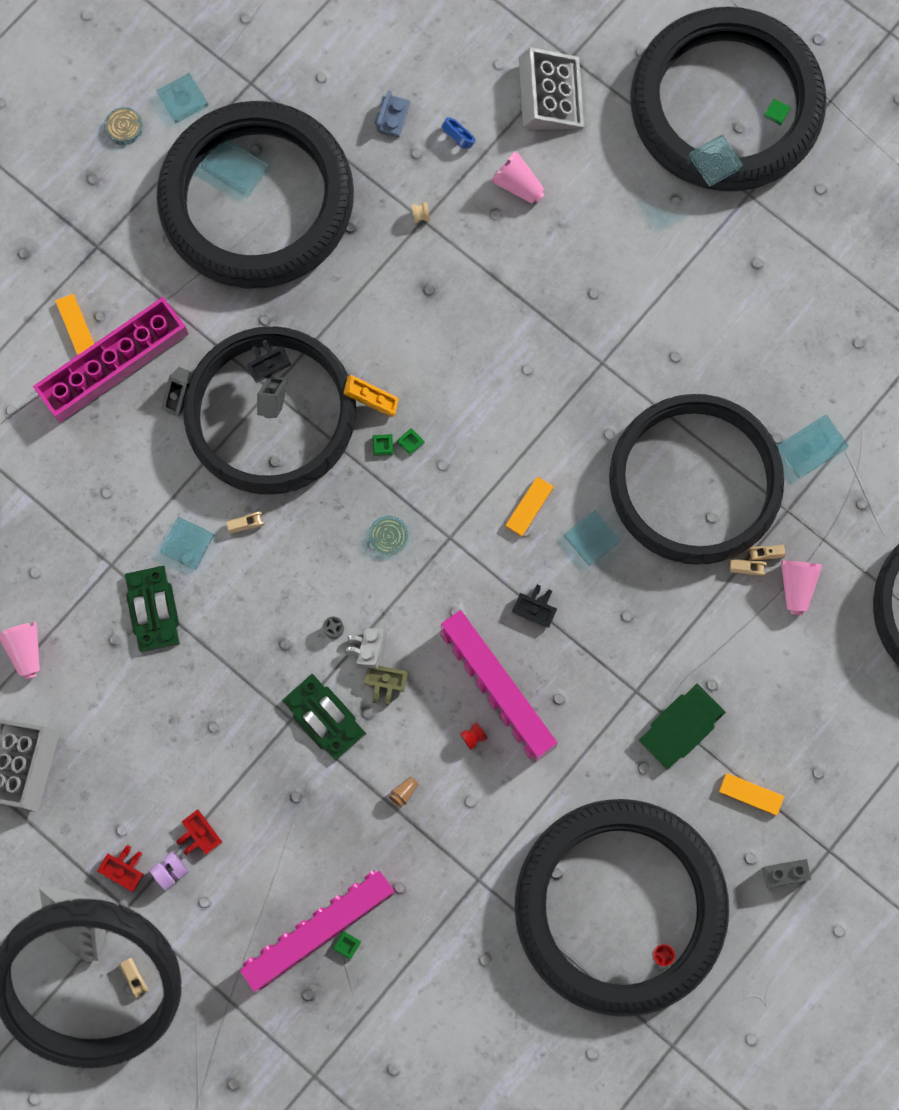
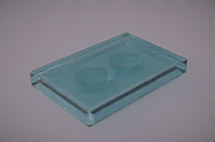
(235, 167)
(812, 446)

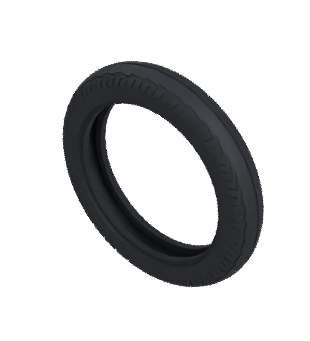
(744, 27)
(238, 121)
(708, 885)

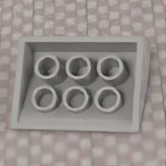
(550, 90)
(25, 763)
(83, 941)

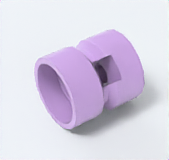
(162, 874)

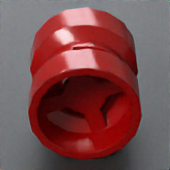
(475, 735)
(666, 956)

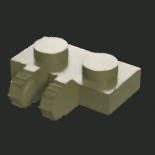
(385, 678)

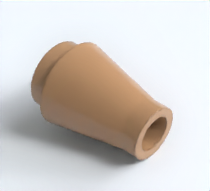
(403, 792)

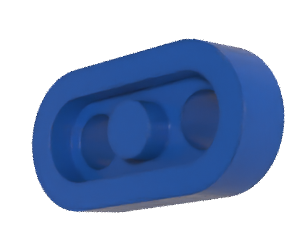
(458, 133)

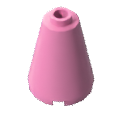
(519, 179)
(799, 584)
(22, 648)

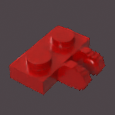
(202, 833)
(120, 872)

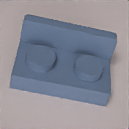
(392, 114)

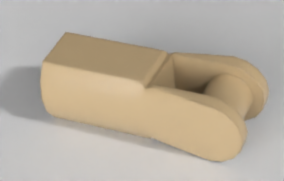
(241, 524)
(769, 552)
(744, 567)
(131, 974)

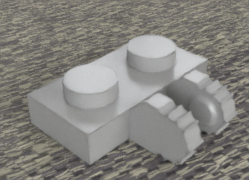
(370, 649)

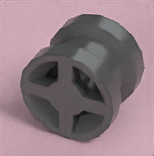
(331, 624)

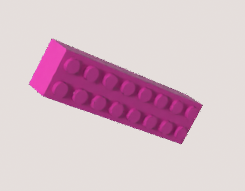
(111, 359)
(498, 685)
(316, 932)

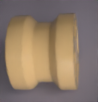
(420, 212)

